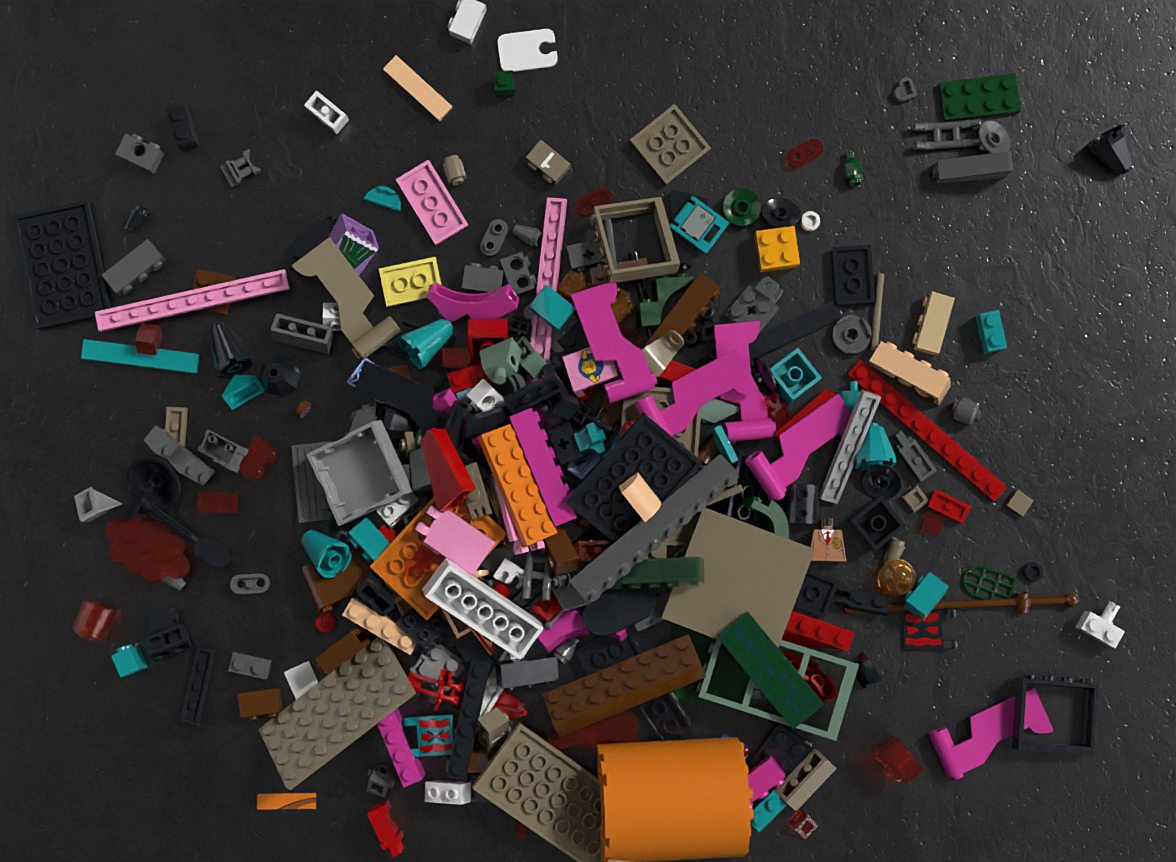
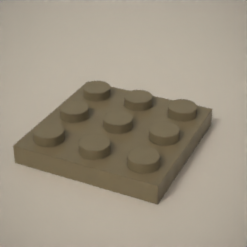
(670, 144)

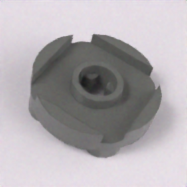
(846, 344)

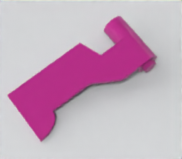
(698, 388)
(753, 411)
(796, 446)

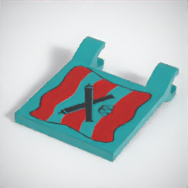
(433, 733)

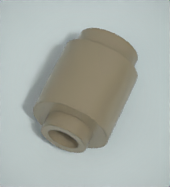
(454, 170)

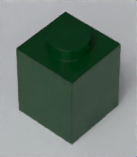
(504, 83)

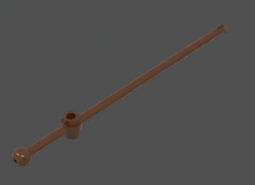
(1022, 603)

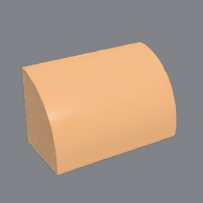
(640, 496)

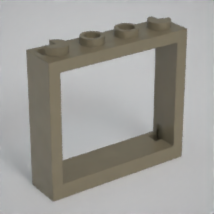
(631, 208)

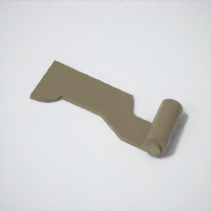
(350, 294)

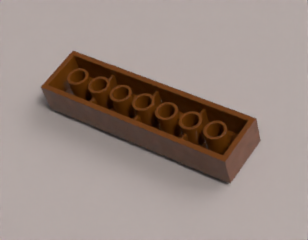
(623, 685)

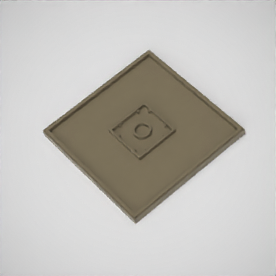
(742, 573)

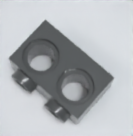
(514, 276)

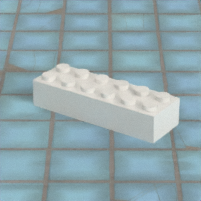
(482, 608)

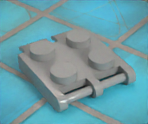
(439, 659)

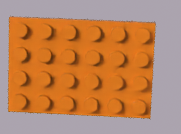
(398, 556)

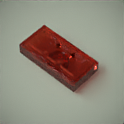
(217, 502)

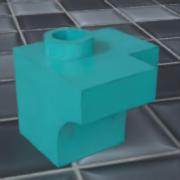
(591, 440)

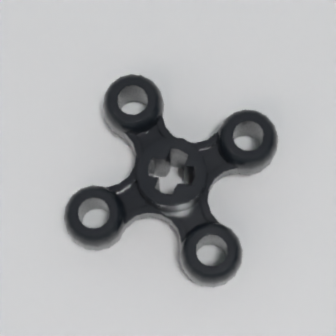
(702, 336)

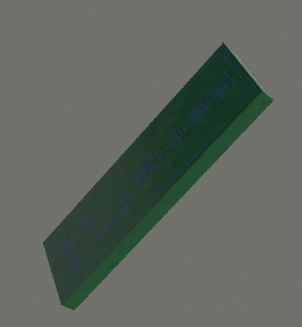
(770, 670)

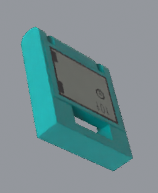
(696, 222)

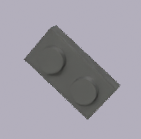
(250, 665)

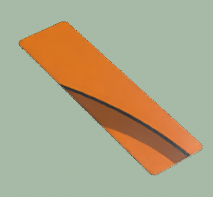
(286, 801)

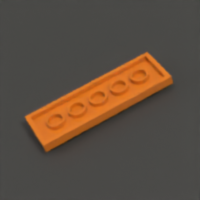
(517, 485)

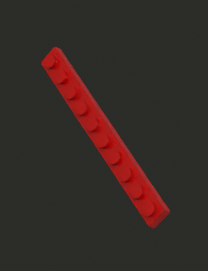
(927, 431)

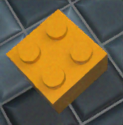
(777, 249)

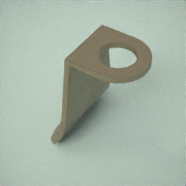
(661, 352)

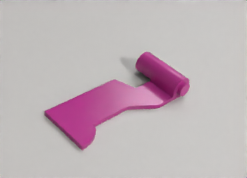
(609, 345)
(986, 730)

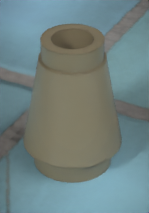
(894, 549)

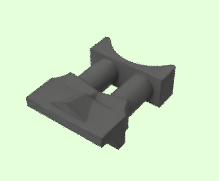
(231, 170)

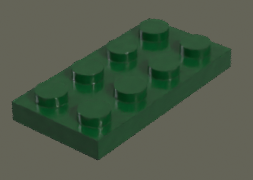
(979, 97)

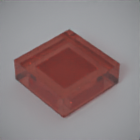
(932, 522)

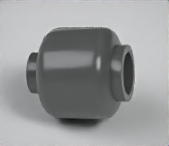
(966, 411)

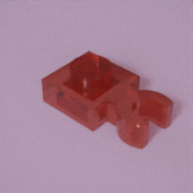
(778, 410)
(424, 558)

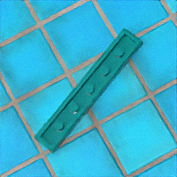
(128, 355)

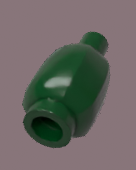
(852, 169)

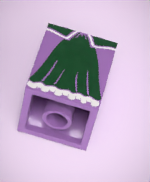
(354, 242)

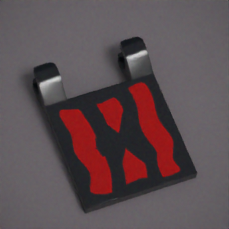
(926, 633)

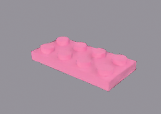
(432, 202)

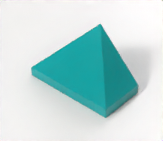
(242, 389)

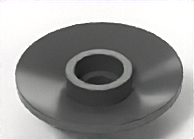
(994, 137)

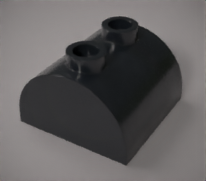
(801, 503)

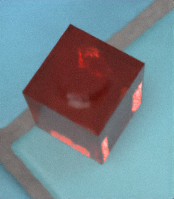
(148, 339)

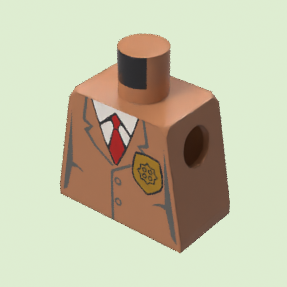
(827, 542)

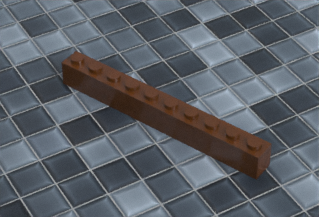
(681, 320)

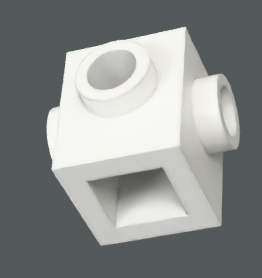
(331, 316)

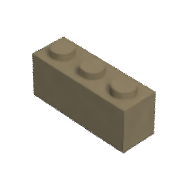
(805, 779)

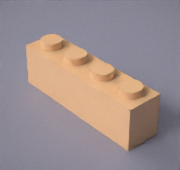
(384, 627)

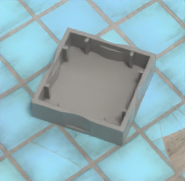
(360, 472)

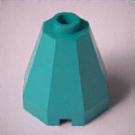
(875, 449)

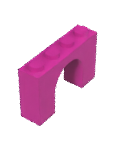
(406, 764)

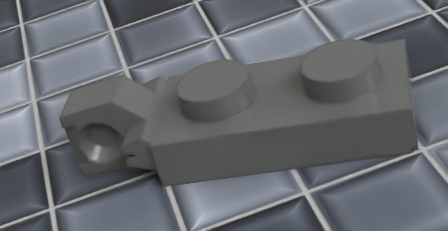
(914, 456)

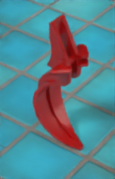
(505, 702)

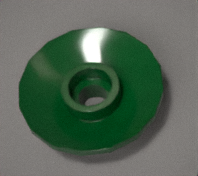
(742, 197)

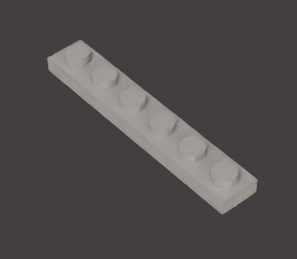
(849, 446)

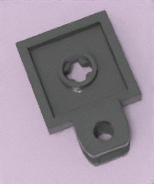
(763, 300)

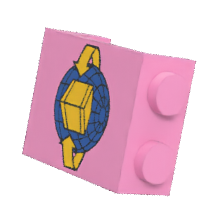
(587, 372)

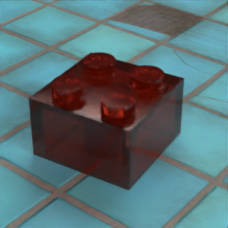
(899, 760)

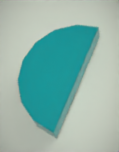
(384, 197)
(724, 445)

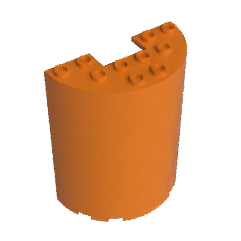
(674, 800)

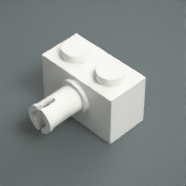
(1102, 627)

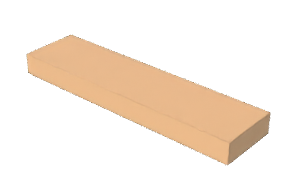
(417, 88)

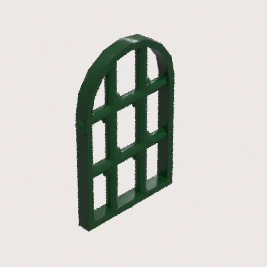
(996, 582)

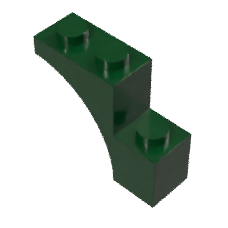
(648, 312)

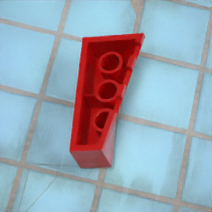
(816, 633)

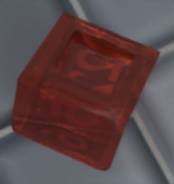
(802, 824)

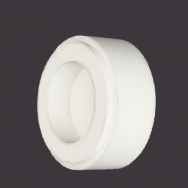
(810, 221)

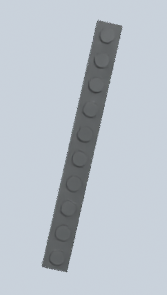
(649, 535)

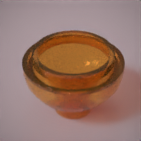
(892, 574)

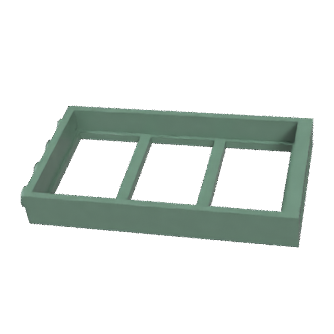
(840, 705)

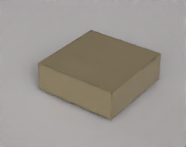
(915, 499)
(1019, 503)

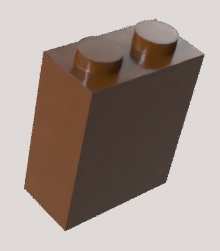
(344, 650)

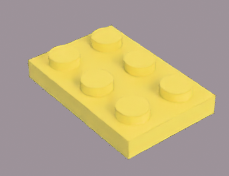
(408, 281)

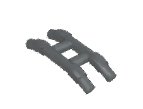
(937, 127)
(546, 576)

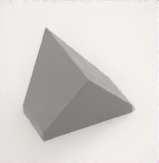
(93, 504)

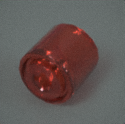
(93, 620)

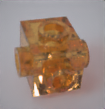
(574, 283)

